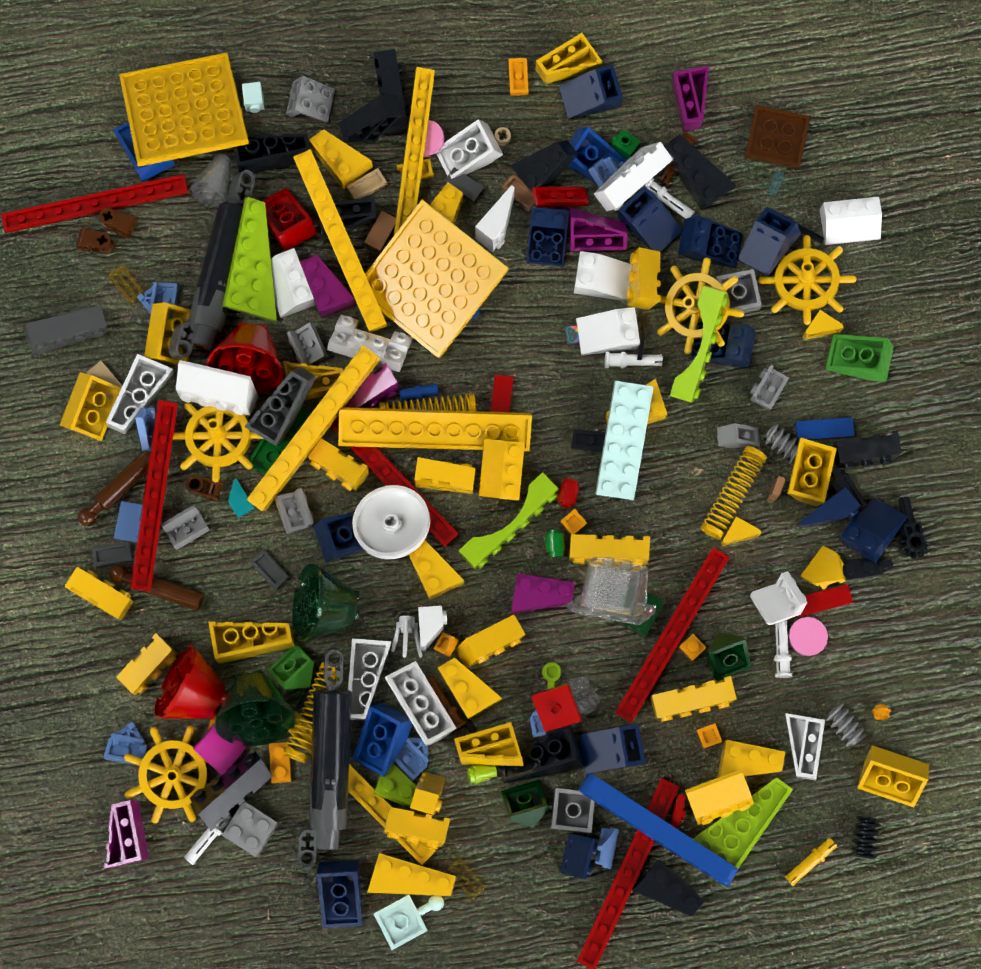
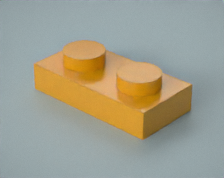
(518, 76)
(279, 763)

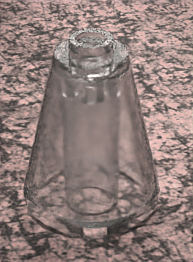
(213, 182)

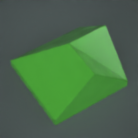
(293, 669)

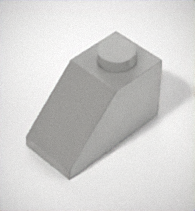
(738, 436)

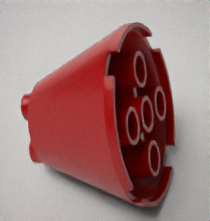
(250, 353)
(190, 689)

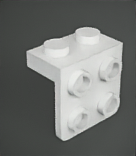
(779, 600)

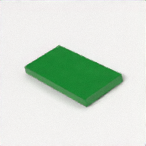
(267, 453)

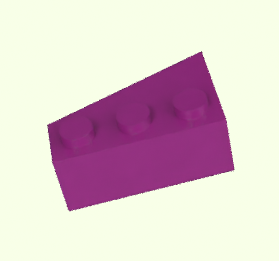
(690, 94)
(595, 232)
(326, 289)
(375, 389)
(540, 593)
(126, 835)

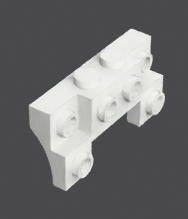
(348, 341)

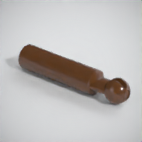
(115, 489)
(162, 589)

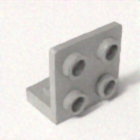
(310, 99)

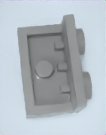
(307, 344)
(769, 388)
(294, 511)
(185, 527)

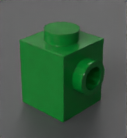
(625, 144)

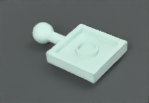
(403, 921)

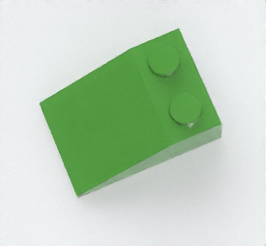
(860, 356)

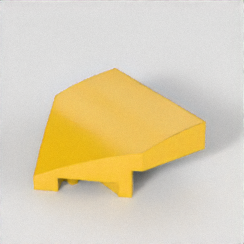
(824, 568)

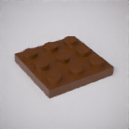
(777, 137)

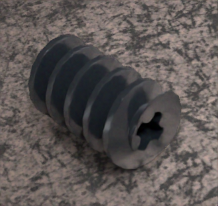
(866, 837)

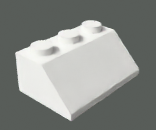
(851, 220)
(290, 284)

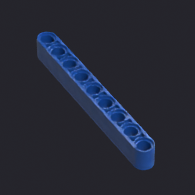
(658, 830)

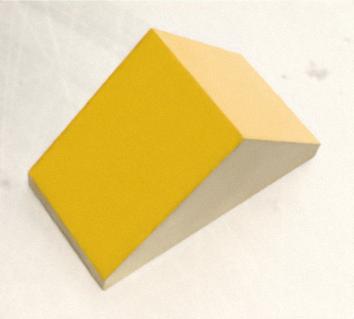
(822, 326)
(740, 531)

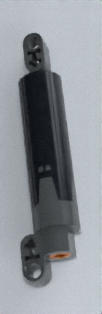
(207, 314)
(328, 764)

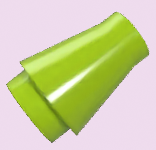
(480, 773)

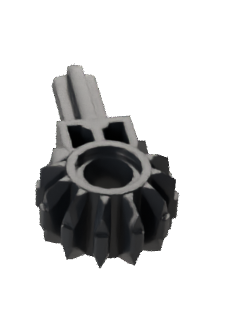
(912, 530)

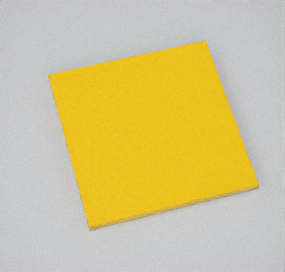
(183, 109)
(433, 278)

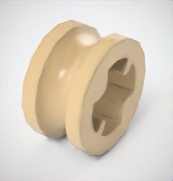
(504, 142)

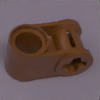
(120, 223)
(92, 241)
(206, 488)

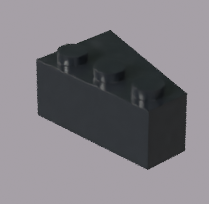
(545, 165)
(353, 214)

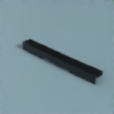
(813, 235)
(643, 328)
(304, 698)
(469, 727)

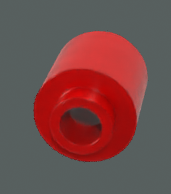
(568, 493)

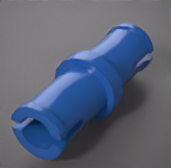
(418, 392)

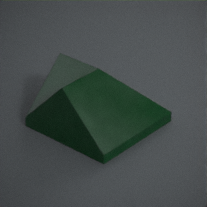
(728, 655)
(525, 803)

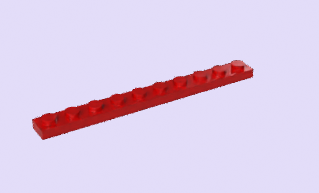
(94, 203)
(391, 476)
(153, 496)
(671, 635)
(624, 880)

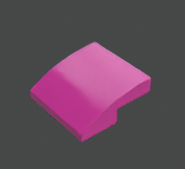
(217, 751)

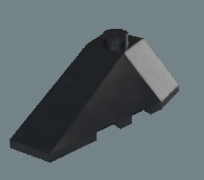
(550, 755)

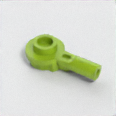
(551, 673)

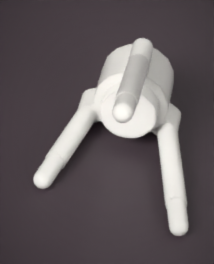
(406, 625)

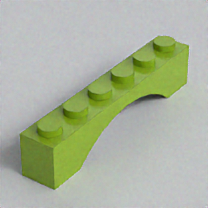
(710, 305)
(480, 548)

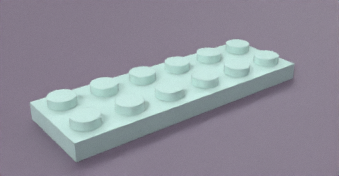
(624, 440)

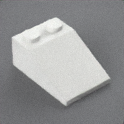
(469, 149)
(493, 225)
(602, 276)
(608, 331)

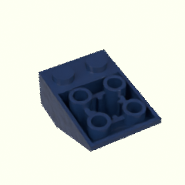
(591, 93)
(649, 220)
(547, 235)
(709, 239)
(768, 241)
(737, 347)
(612, 749)
(578, 856)

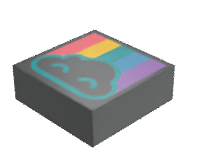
(571, 334)

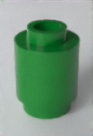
(555, 543)

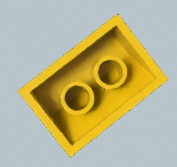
(161, 332)
(89, 406)
(501, 469)
(811, 472)
(893, 776)
(719, 797)

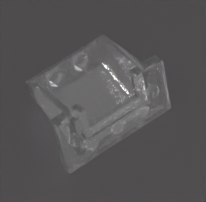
(614, 592)

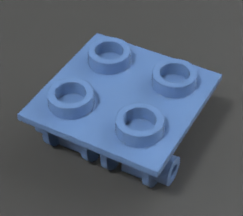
(128, 521)

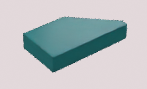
(238, 500)

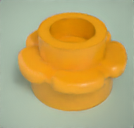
(881, 712)

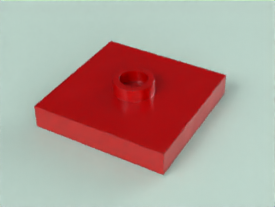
(556, 707)

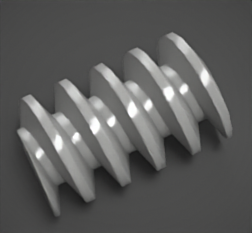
(782, 442)
(845, 725)

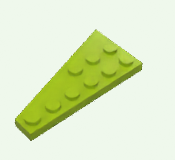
(250, 274)
(738, 833)

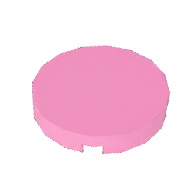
(434, 139)
(808, 636)

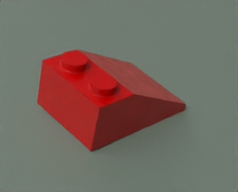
(287, 220)

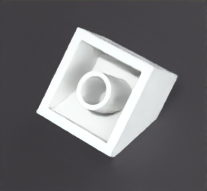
(431, 624)

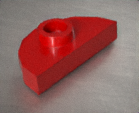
(678, 811)

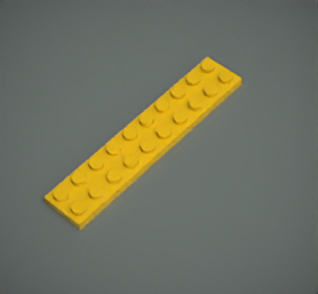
(430, 428)

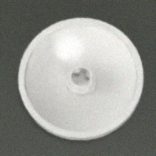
(391, 522)

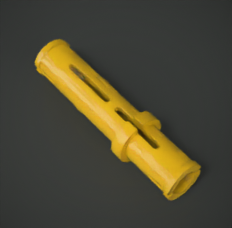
(811, 861)

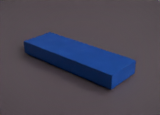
(825, 429)

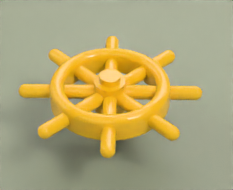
(807, 279)
(690, 302)
(217, 436)
(172, 774)

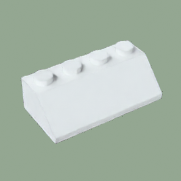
(215, 388)
(420, 703)

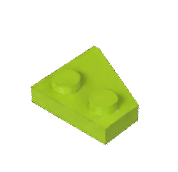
(395, 787)

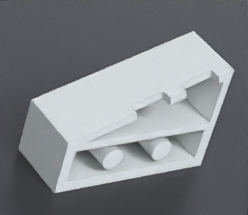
(805, 742)

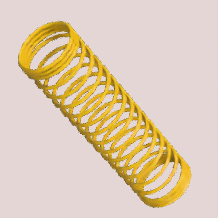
(471, 403)
(752, 453)
(291, 752)

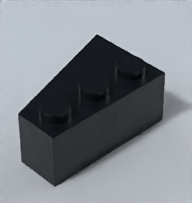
(371, 120)
(867, 450)
(668, 889)

